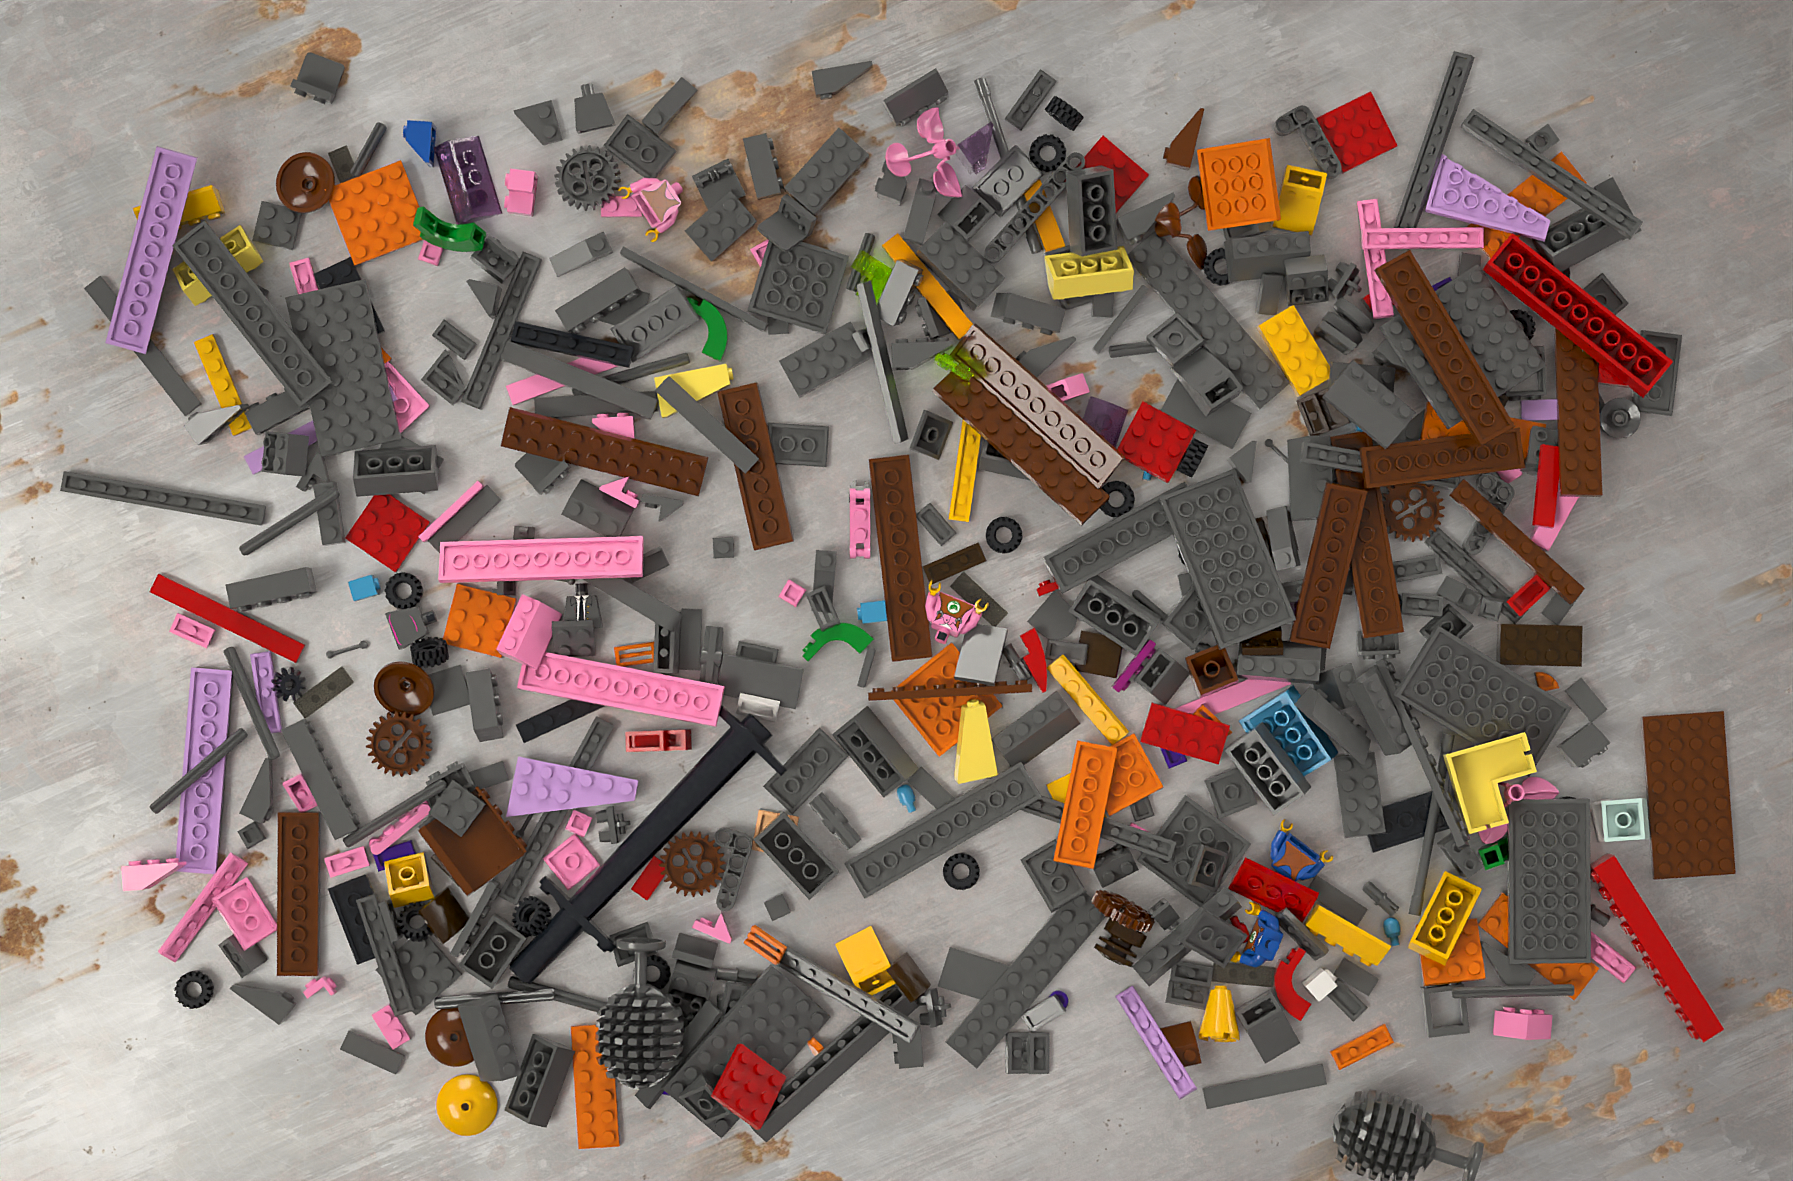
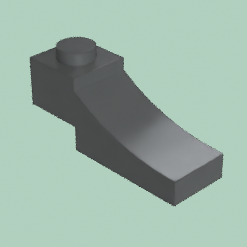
(824, 576)

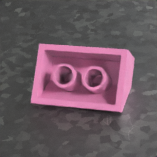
(528, 632)

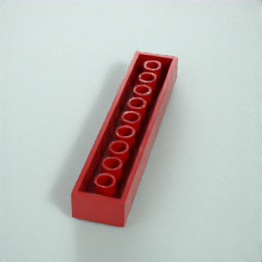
(1577, 315)
(1655, 948)

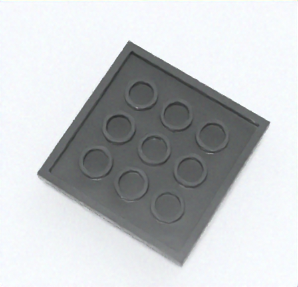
(799, 285)
(1189, 826)

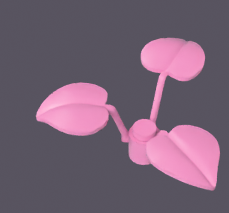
(928, 127)
(1531, 789)

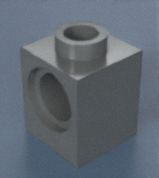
(1549, 136)

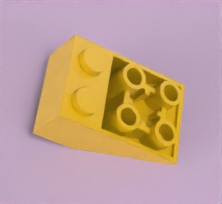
(1300, 199)
(866, 961)

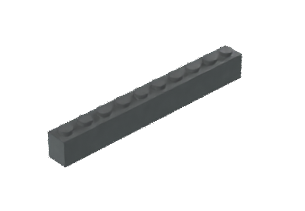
(829, 1065)

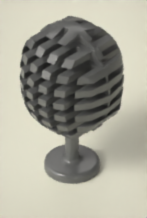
(639, 1026)
(1393, 1139)

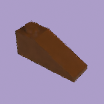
(1182, 148)

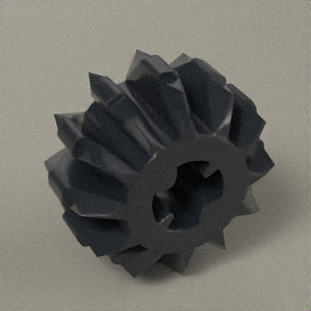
(289, 691)

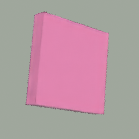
(571, 861)

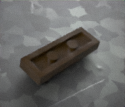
(954, 563)

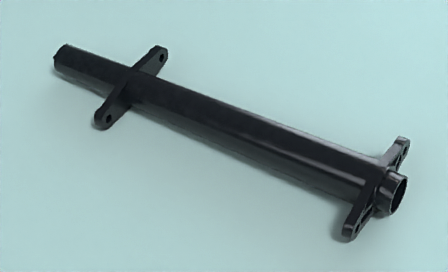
(667, 818)

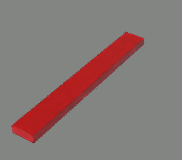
(227, 618)

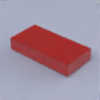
(649, 879)

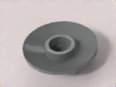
(1630, 418)

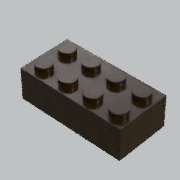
(1539, 645)

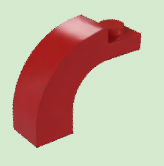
(1283, 985)

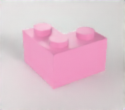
(522, 192)
(1522, 1025)

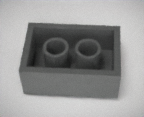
(493, 951)

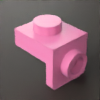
(314, 986)

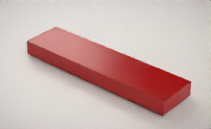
(1546, 487)

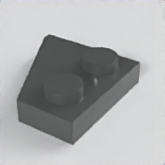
(541, 121)
(445, 379)

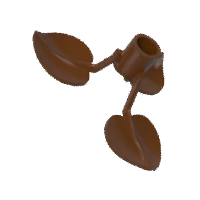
(1169, 223)

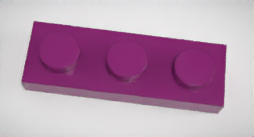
(1134, 666)

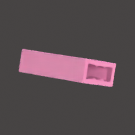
(1544, 536)

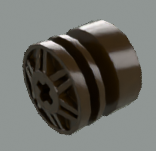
(1120, 943)

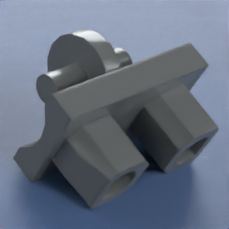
(1348, 281)
(609, 816)
(935, 1006)

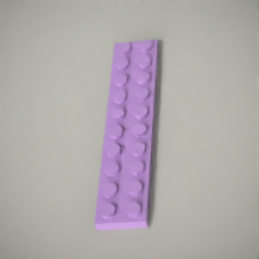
(151, 249)
(203, 800)

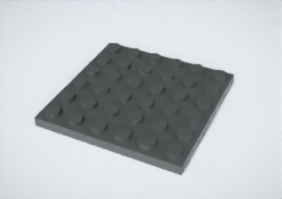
(1489, 333)

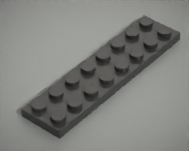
(1109, 544)

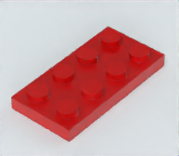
(1184, 733)
(1272, 889)

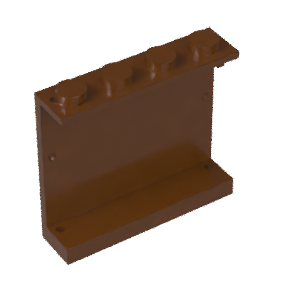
(481, 851)

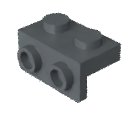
(495, 259)
(1381, 645)
(454, 772)
(1114, 865)

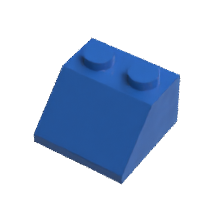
(422, 138)

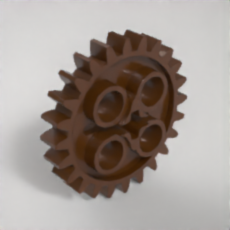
(1420, 524)
(413, 755)
(708, 854)
(1132, 917)

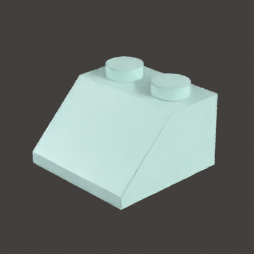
(1625, 820)

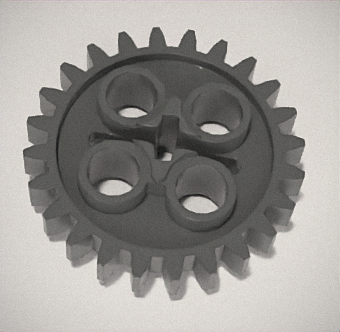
(569, 182)

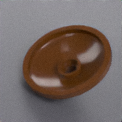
(295, 177)
(398, 695)
(439, 1040)

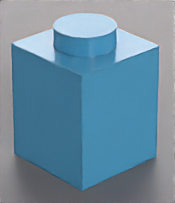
(364, 587)
(872, 612)

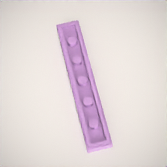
(1156, 1042)

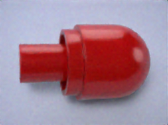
(1240, 925)

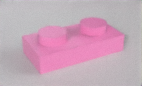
(620, 207)
(192, 630)
(347, 861)
(391, 1027)

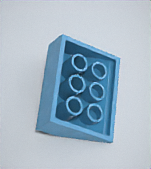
(1297, 734)

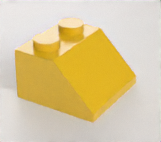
(408, 880)

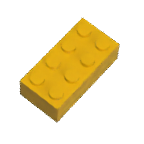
(1295, 350)
(1444, 918)

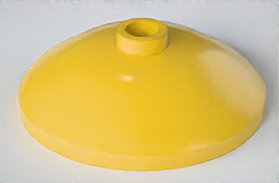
(479, 1097)

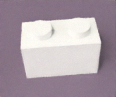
(1320, 983)

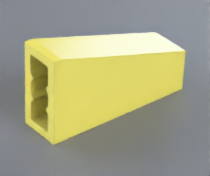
(697, 383)
(974, 747)

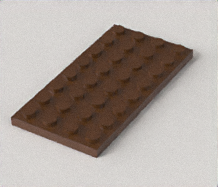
(1688, 795)

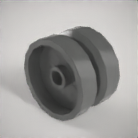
(1349, 320)

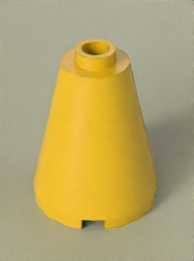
(1219, 1017)

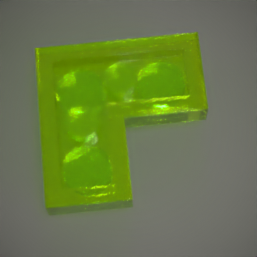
(872, 270)
(946, 362)

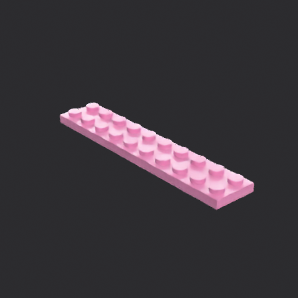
(541, 559)
(624, 688)

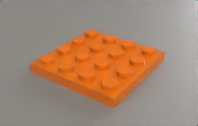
(1239, 184)
(376, 212)
(939, 717)

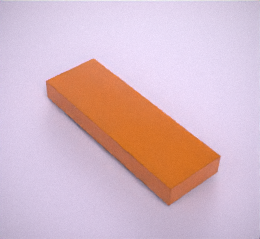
(1361, 1046)

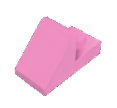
(616, 489)
(300, 793)
(720, 930)

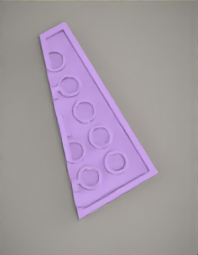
(1474, 200)
(554, 787)

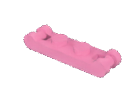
(859, 523)
(394, 832)

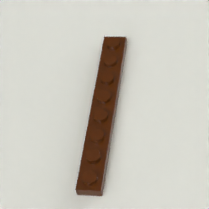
(1516, 541)
(1000, 687)

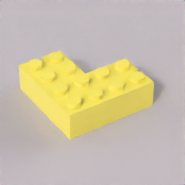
(1476, 774)

